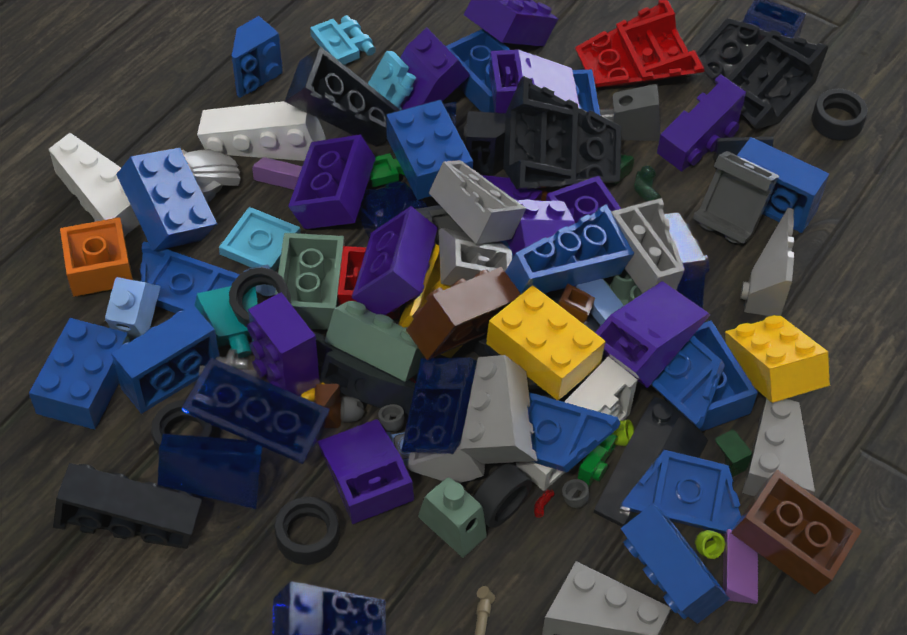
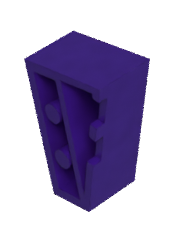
(696, 132)

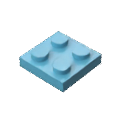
(257, 239)

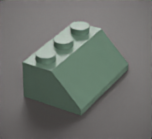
(374, 340)

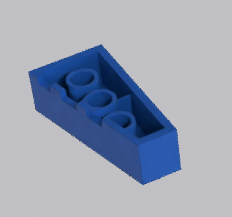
(573, 256)

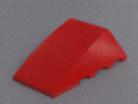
(639, 50)

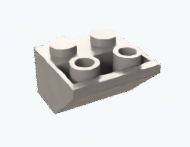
(465, 259)

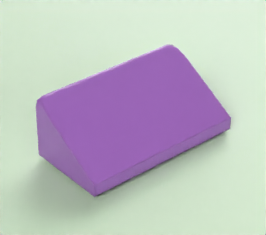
(276, 172)
(740, 570)

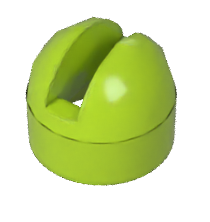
(624, 433)
(710, 549)

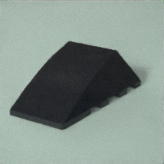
(765, 65)
(556, 141)

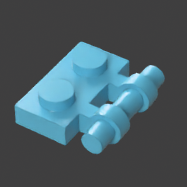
(336, 42)
(392, 79)

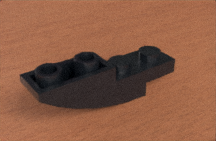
(361, 379)

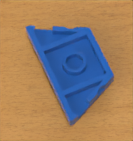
(180, 277)
(691, 380)
(566, 431)
(687, 492)

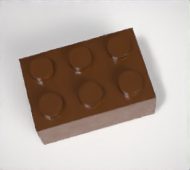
(460, 312)
(796, 532)

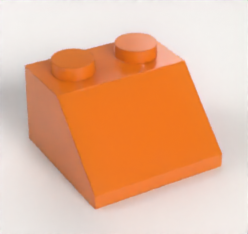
(95, 255)

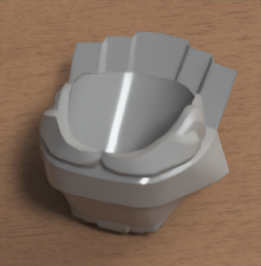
(212, 171)

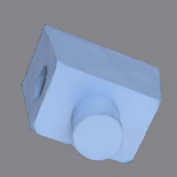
(132, 306)

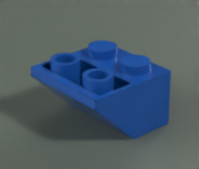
(255, 55)

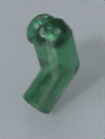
(643, 184)

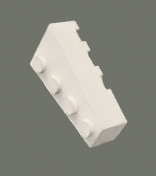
(260, 131)
(92, 181)
(606, 390)

